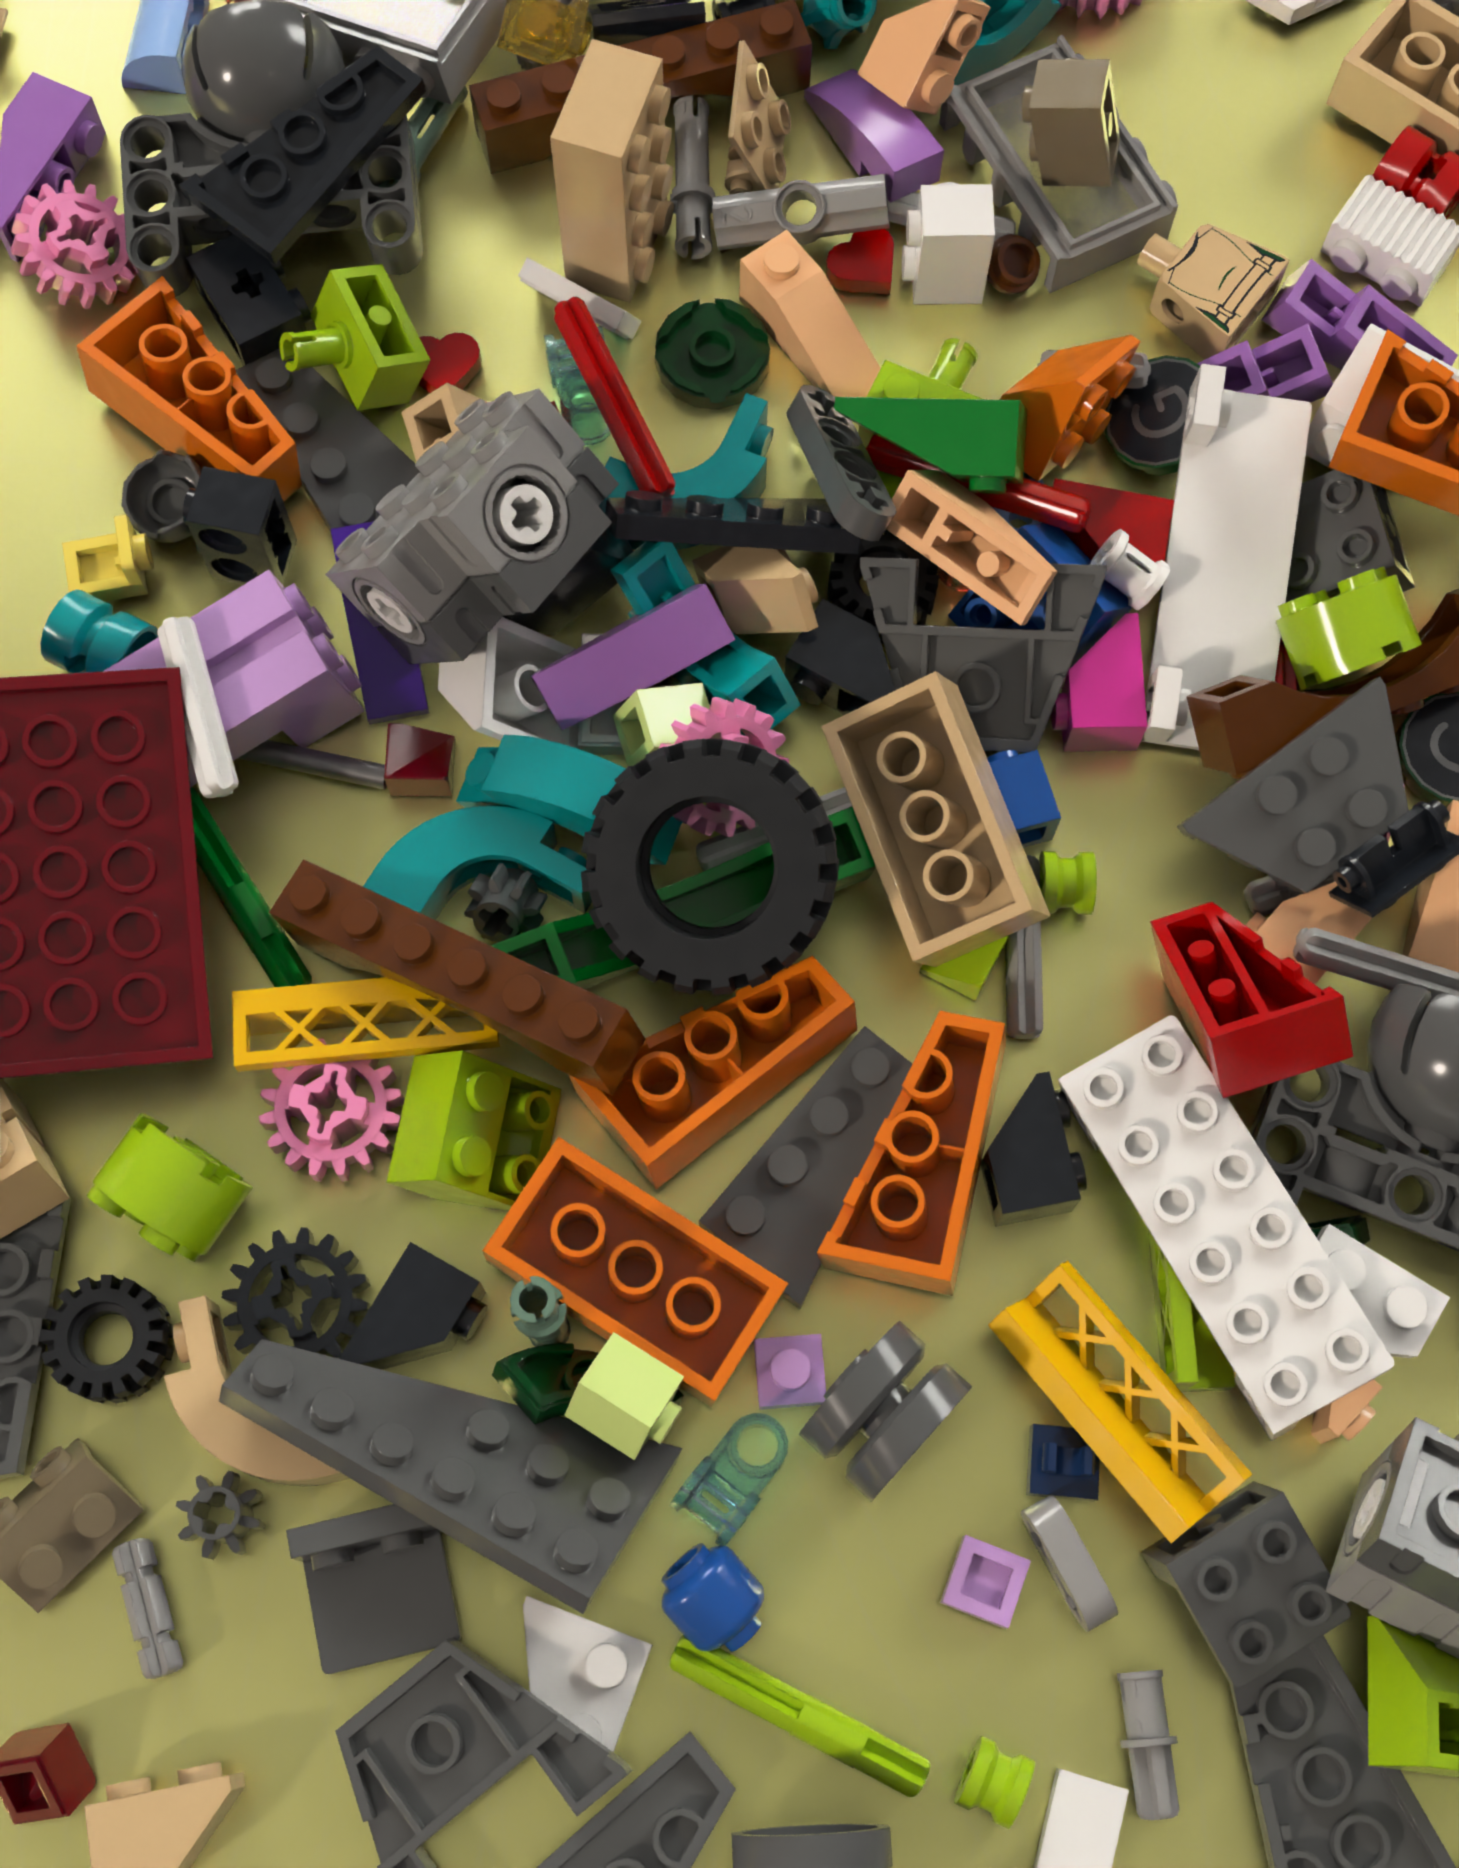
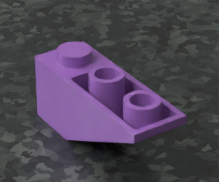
(44, 140)

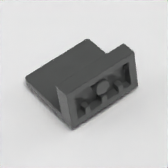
(1342, 532)
(1250, 1582)
(375, 1586)

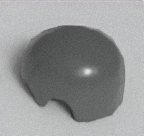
(156, 495)

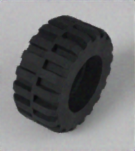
(622, 881)

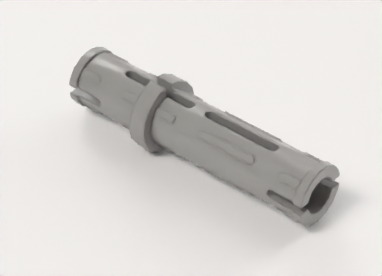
(692, 191)

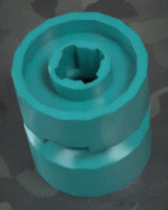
(87, 637)

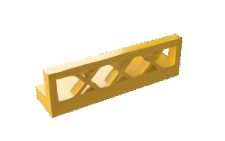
(340, 1005)
(1101, 1414)

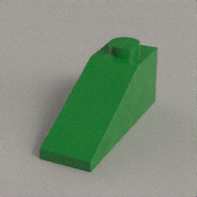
(962, 437)

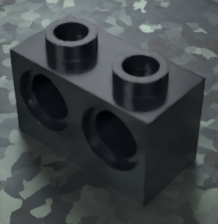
(239, 525)

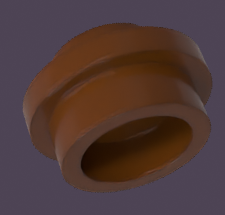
(1013, 264)

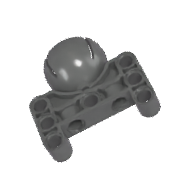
(238, 76)
(1401, 1103)

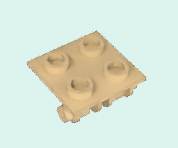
(755, 129)

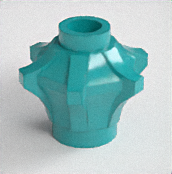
(837, 18)

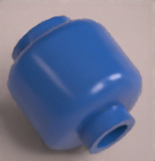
(712, 1598)

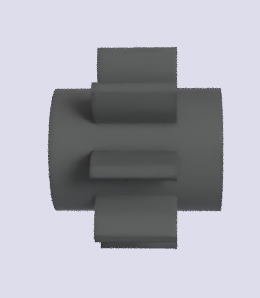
(505, 903)
(218, 1496)

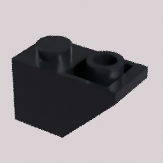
(838, 662)
(1029, 1161)

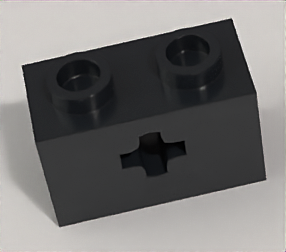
(247, 297)

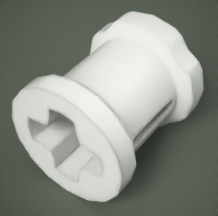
(1131, 569)

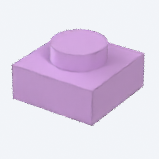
(790, 1371)
(985, 1581)

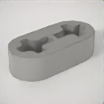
(1069, 1563)

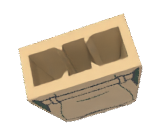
(1211, 286)

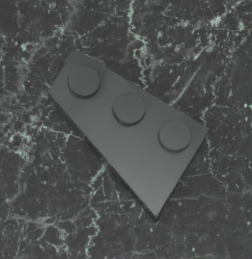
(655, 1819)

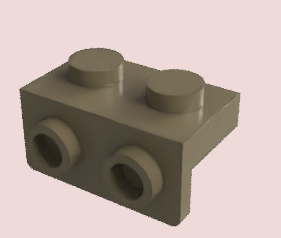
(60, 1523)

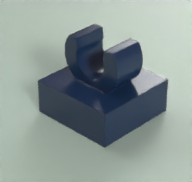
(1061, 1464)

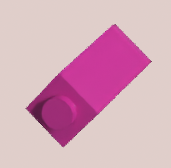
(1105, 694)

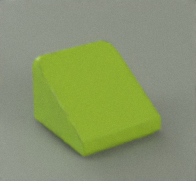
(968, 972)

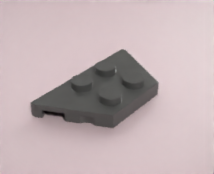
(1312, 796)

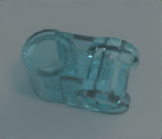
(574, 392)
(731, 1479)

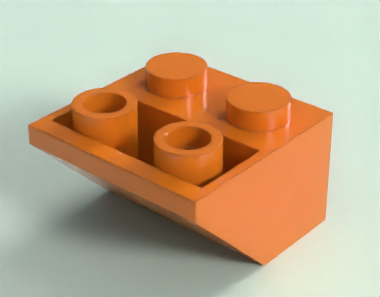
(1069, 400)

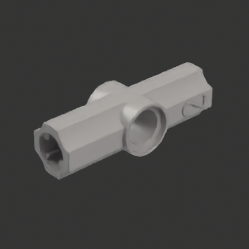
(840, 205)

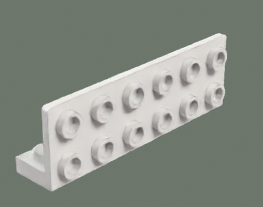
(1225, 548)
(1226, 1226)

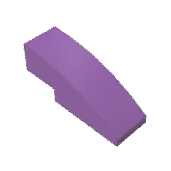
(877, 133)
(1342, 316)
(1280, 368)
(633, 656)

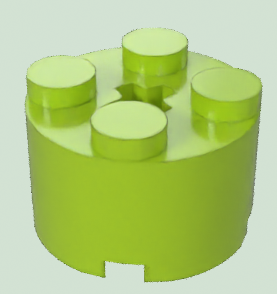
(1349, 630)
(169, 1188)

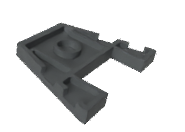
(1002, 673)
(450, 1737)

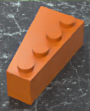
(182, 392)
(1405, 428)
(721, 1067)
(918, 1186)

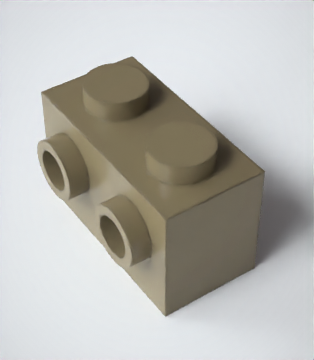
(1072, 122)

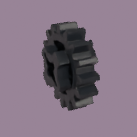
(326, 1293)

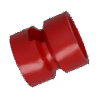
(1421, 171)

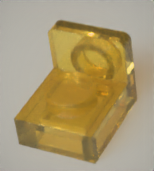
(545, 29)

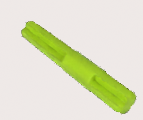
(803, 1717)

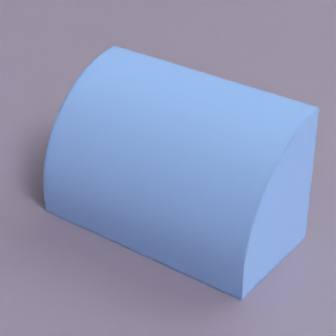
(158, 44)

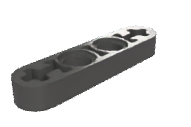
(841, 464)

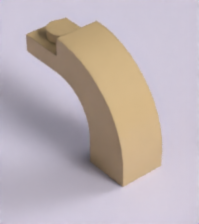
(217, 1427)

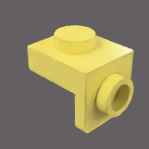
(109, 564)

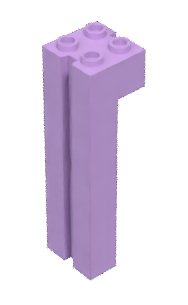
(267, 667)

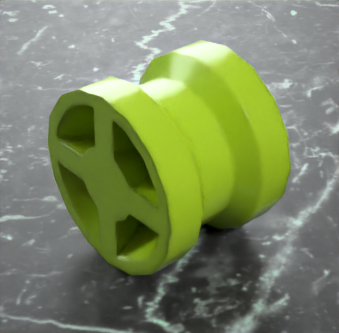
(1068, 881)
(994, 1782)

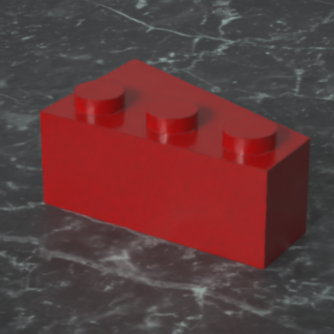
(1243, 1004)

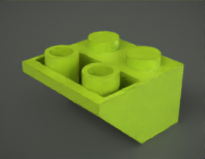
(471, 1130)
(1411, 1702)

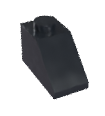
(417, 1313)

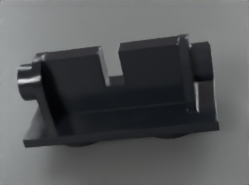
(1380, 874)

